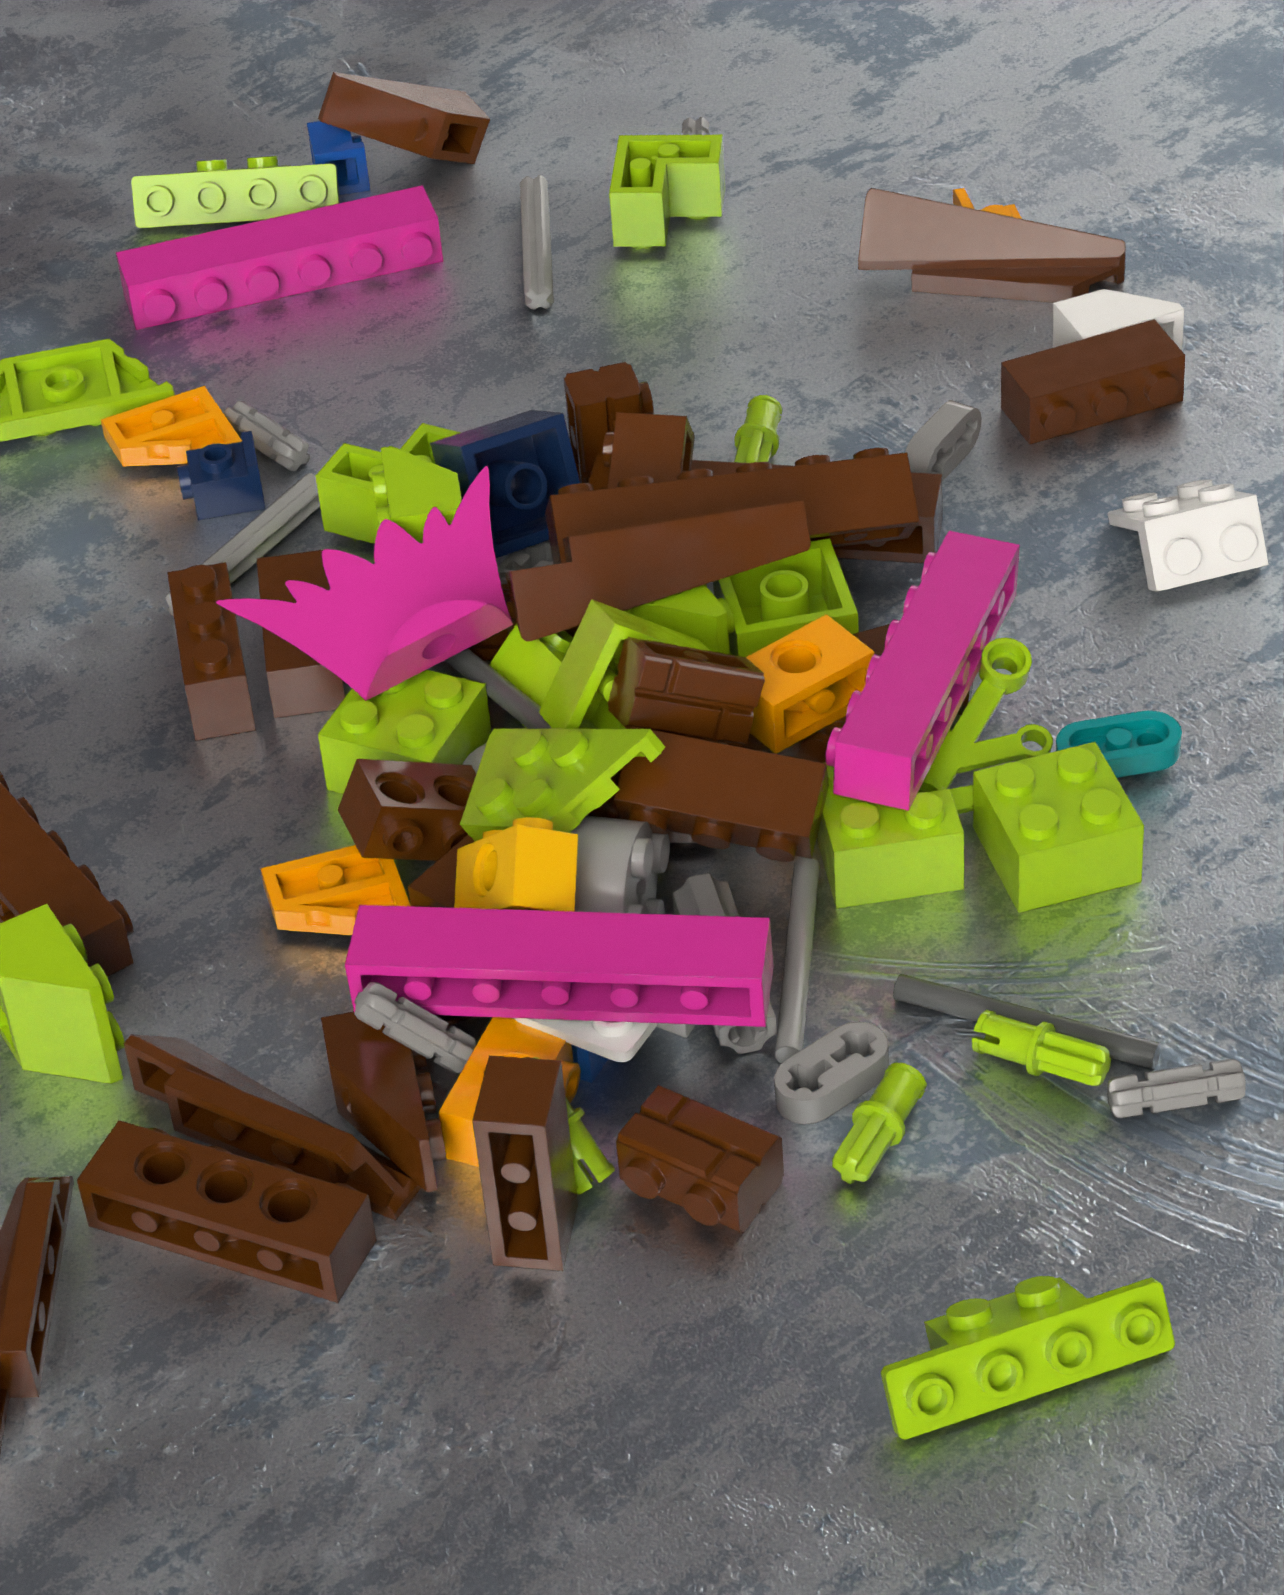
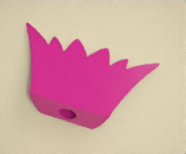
(405, 608)

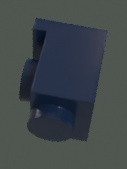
(223, 479)

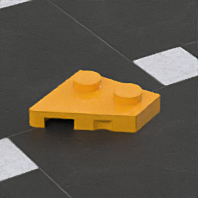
(167, 429)
(327, 888)

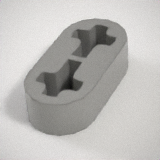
(944, 439)
(826, 1067)

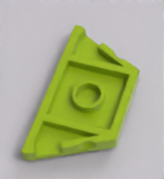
(72, 388)
(550, 775)

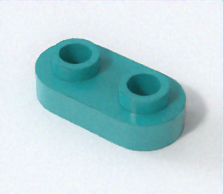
(1129, 741)

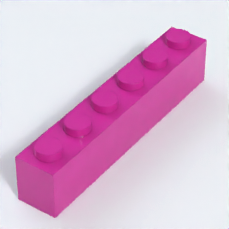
(279, 257)
(924, 671)
(567, 964)

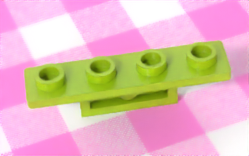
(232, 195)
(1022, 1347)

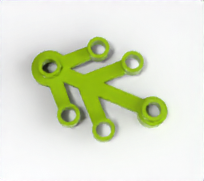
(960, 747)

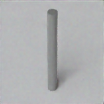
(797, 959)

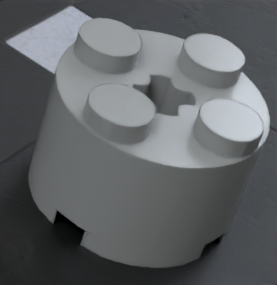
(619, 866)

